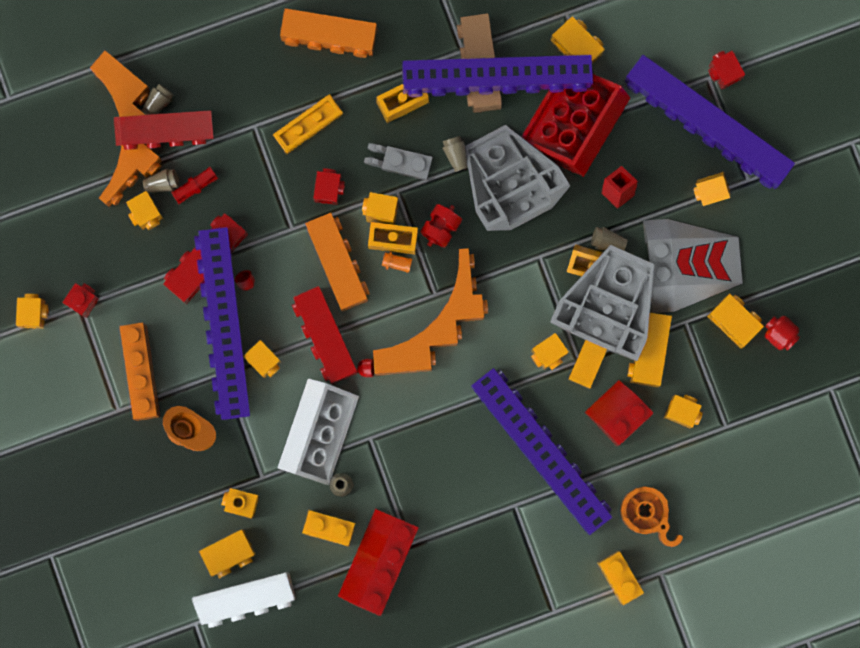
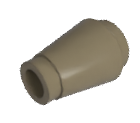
(157, 100)
(456, 153)
(163, 181)
(603, 238)
(347, 488)

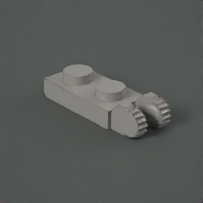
(400, 161)

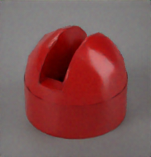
(245, 280)
(366, 368)

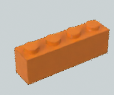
(328, 32)
(336, 261)
(139, 371)

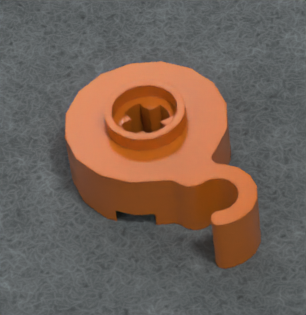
(658, 517)

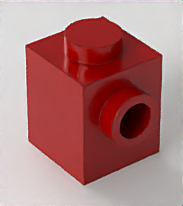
(725, 69)
(328, 187)
(619, 187)
(81, 299)

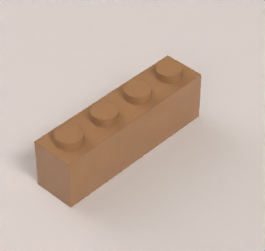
(478, 44)

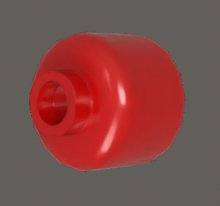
(782, 333)

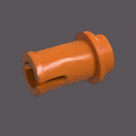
(396, 262)

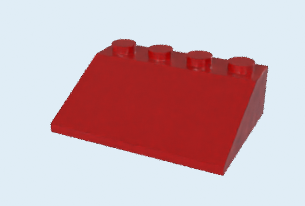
(575, 124)

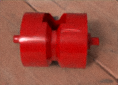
(441, 224)

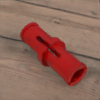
(194, 185)

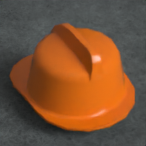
(188, 429)

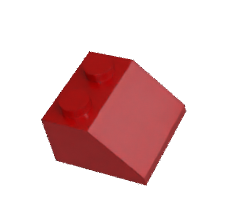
(618, 413)

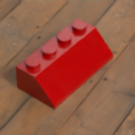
(378, 562)

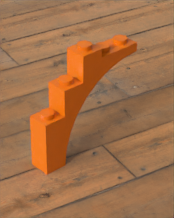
(127, 94)
(442, 332)

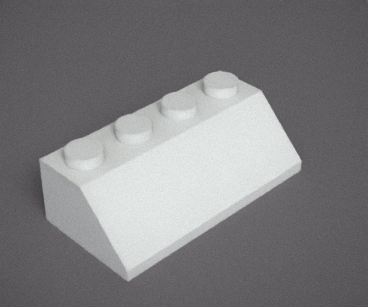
(318, 431)
(244, 598)

